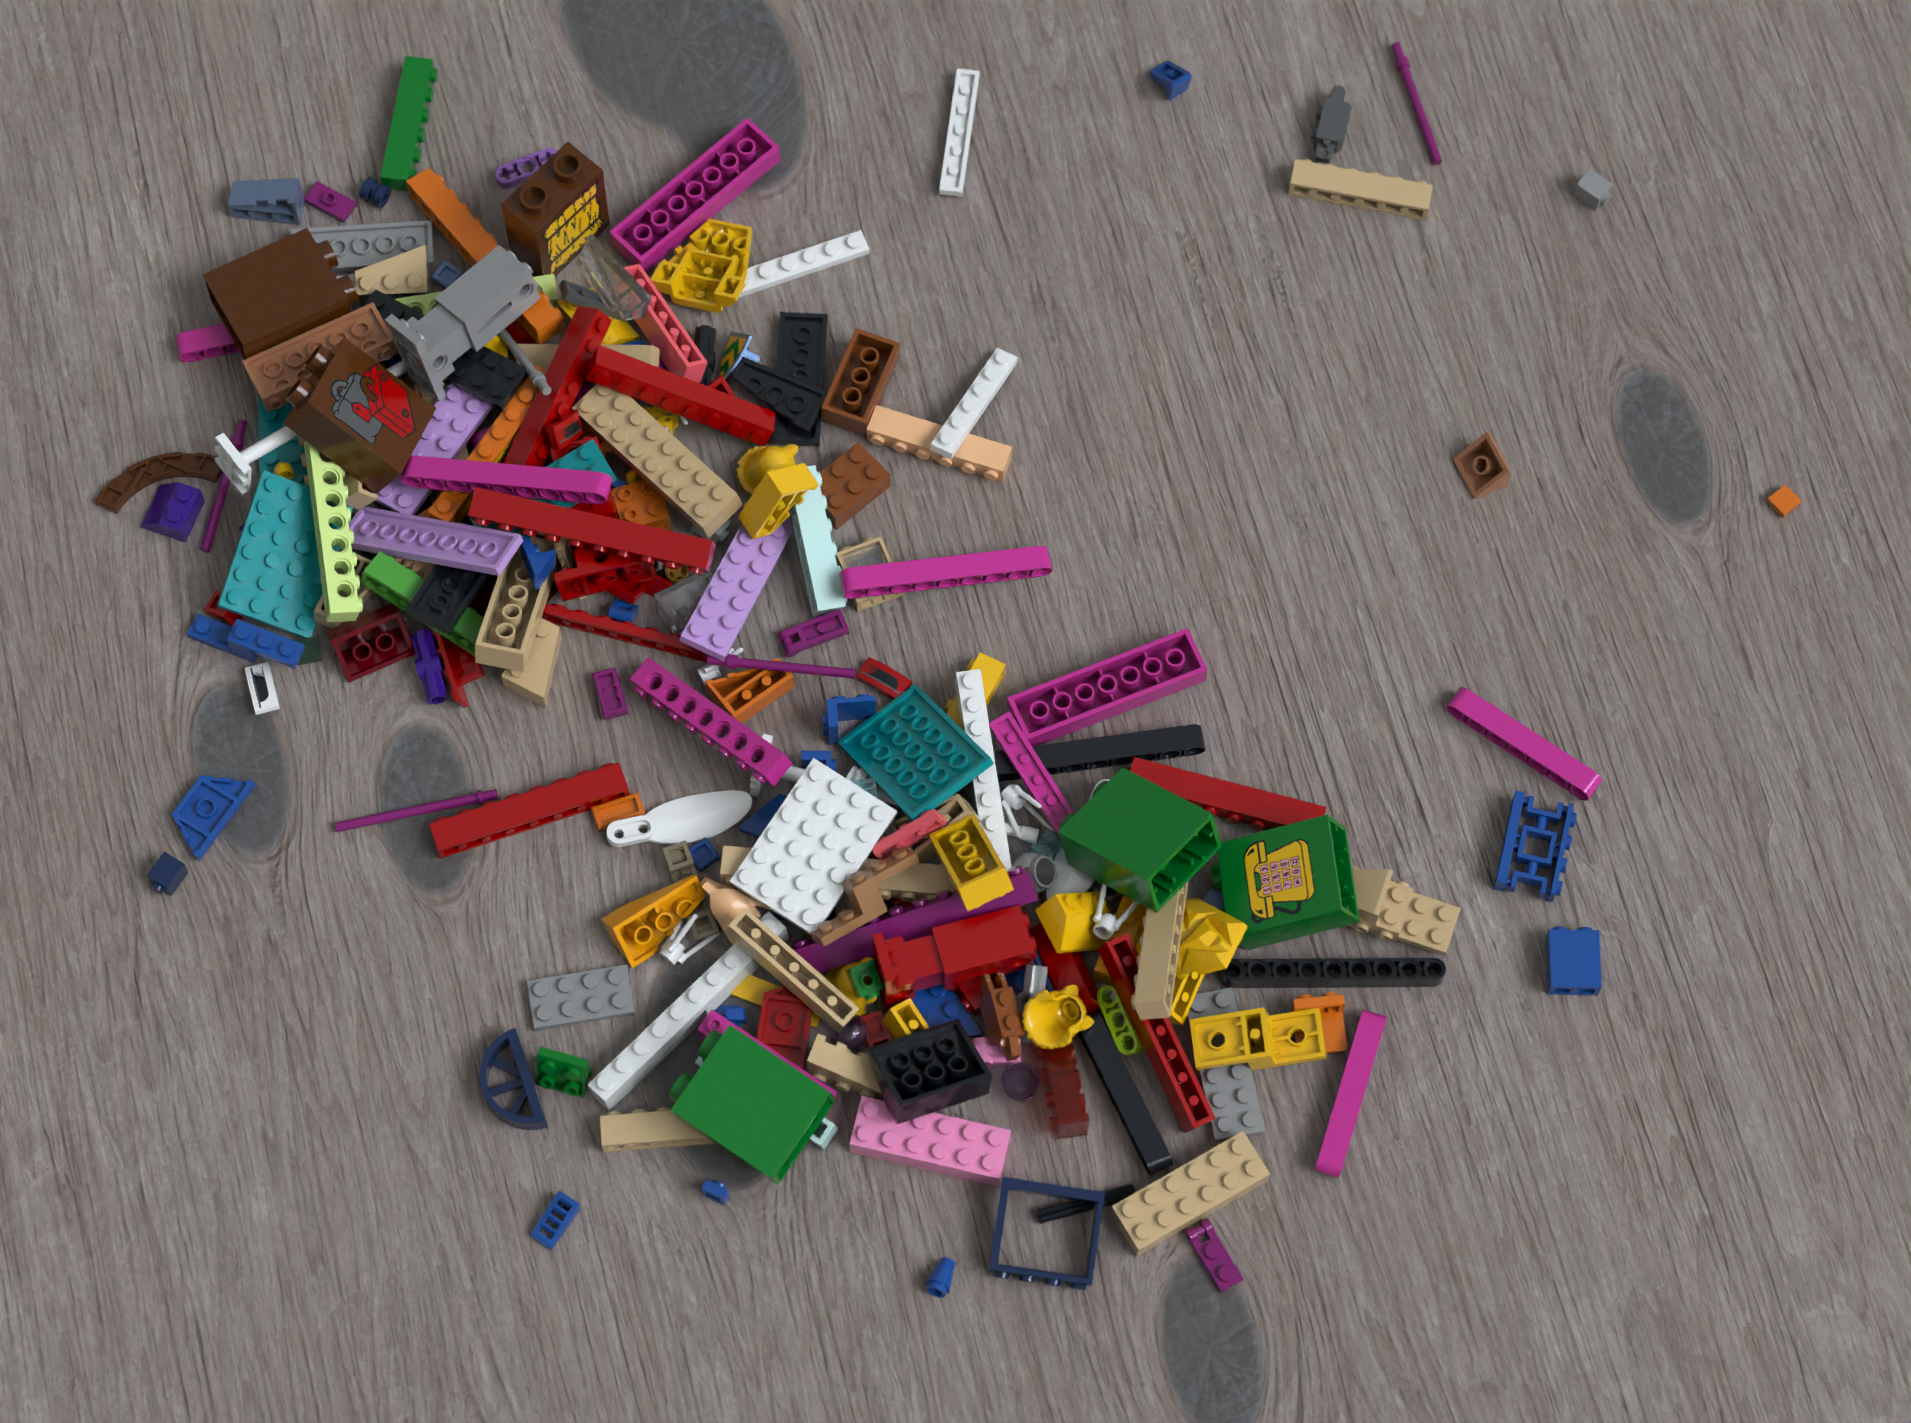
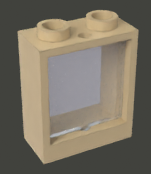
(869, 552)

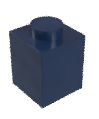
(167, 874)

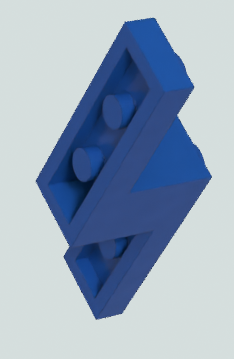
(246, 641)

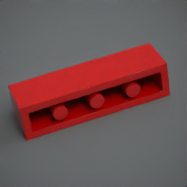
(1066, 969)

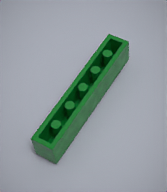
(408, 122)

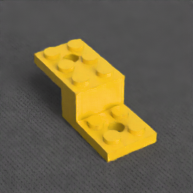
(1258, 1038)

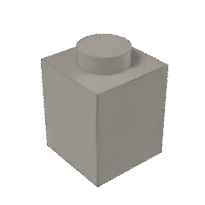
(1593, 190)

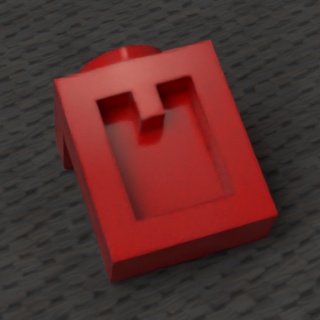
(220, 613)

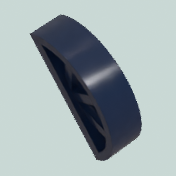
(522, 1071)

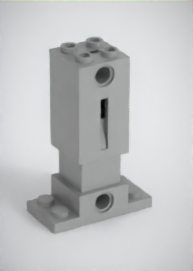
(465, 318)

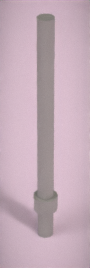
(536, 377)

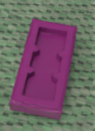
(330, 202)
(610, 693)

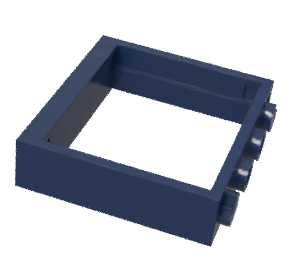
(1051, 1190)

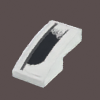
(262, 688)

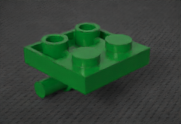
(562, 1072)

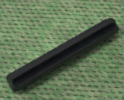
(1074, 1207)

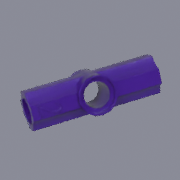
(429, 667)

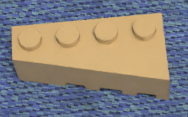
(843, 1068)

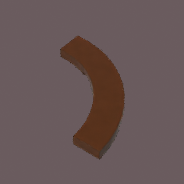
(155, 470)

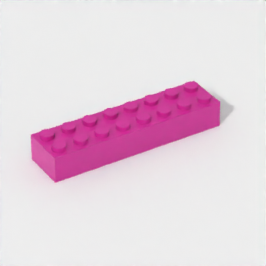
(695, 195)
(1108, 688)

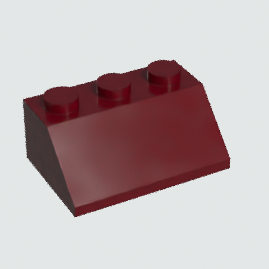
(371, 642)

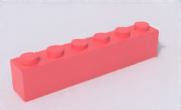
(667, 333)

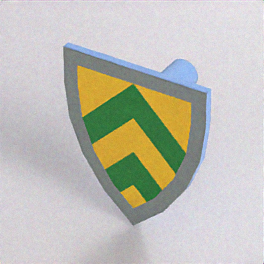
(733, 351)

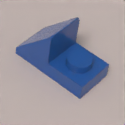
(1172, 77)
(537, 564)

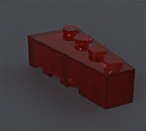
(1064, 1091)

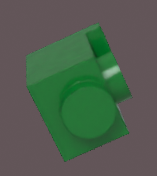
(856, 976)

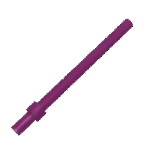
(1403, 65)
(238, 442)
(733, 661)

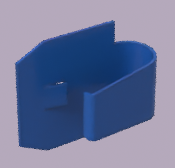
(732, 1013)

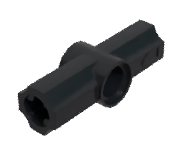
(705, 342)

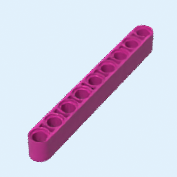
(507, 478)
(945, 572)

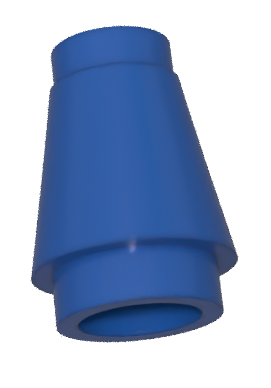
(940, 1279)

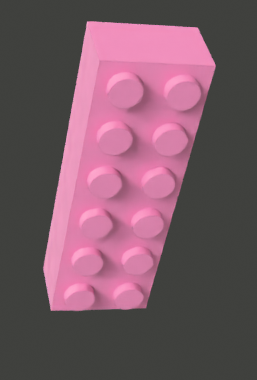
(931, 1143)

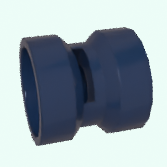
(375, 192)

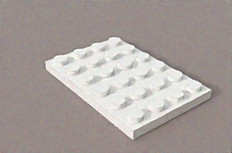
(813, 846)

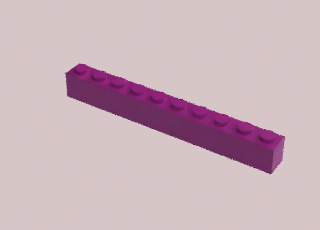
(912, 922)

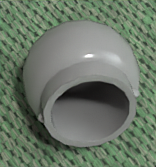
(1041, 869)

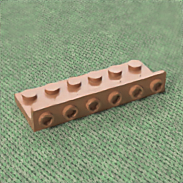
(281, 366)

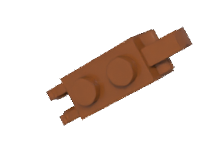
(1001, 1015)

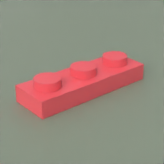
(909, 833)

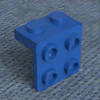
(845, 709)

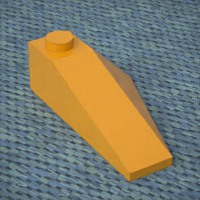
(646, 922)

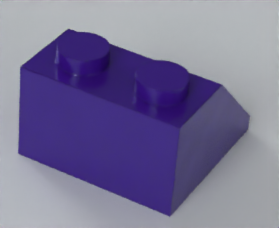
(174, 510)

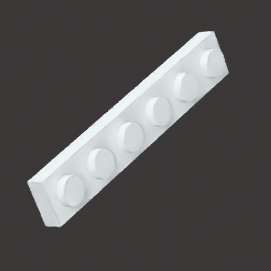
(959, 132)
(805, 262)
(973, 403)

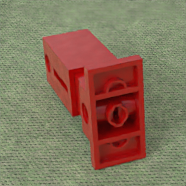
(596, 570)
(953, 954)

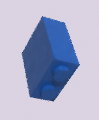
(1573, 961)

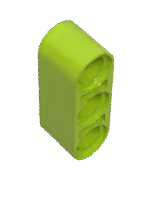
(1112, 1013)

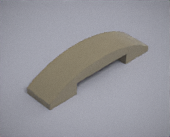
(680, 867)

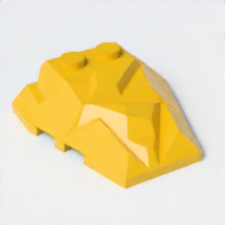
(709, 268)
(1206, 940)

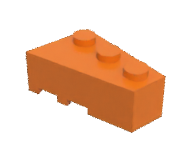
(748, 691)

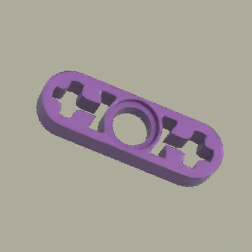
(518, 164)

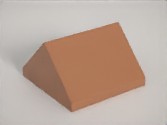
(1483, 466)

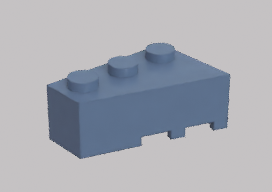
(267, 200)

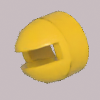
(284, 470)

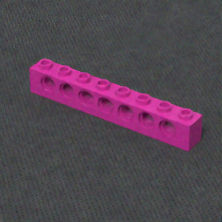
(768, 769)

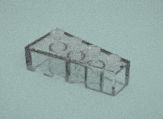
(680, 600)

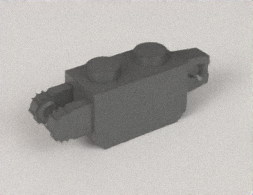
(1332, 125)

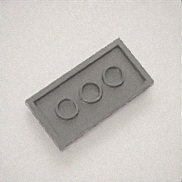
(580, 997)

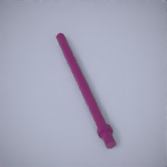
(478, 797)

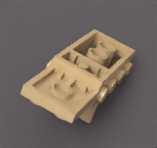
(1397, 913)

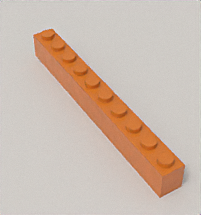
(474, 243)

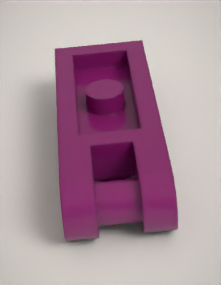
(813, 632)
(1214, 1256)

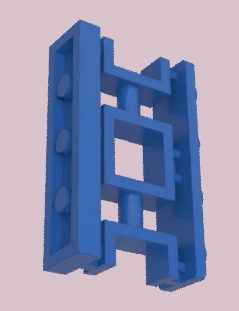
(1515, 842)

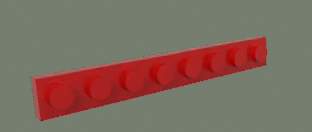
(624, 631)

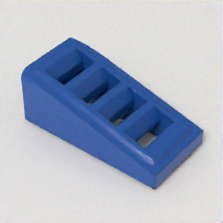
(554, 1206)

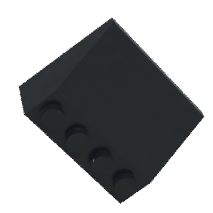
(929, 1071)

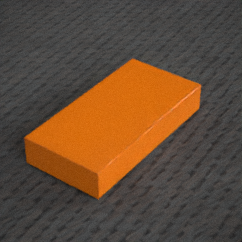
(616, 810)

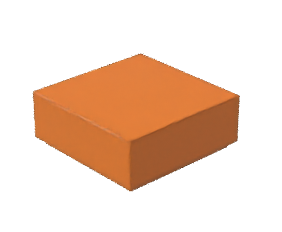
(1783, 501)

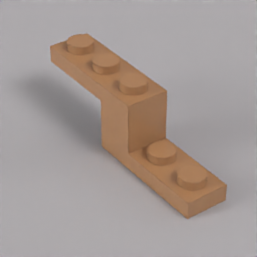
(864, 896)

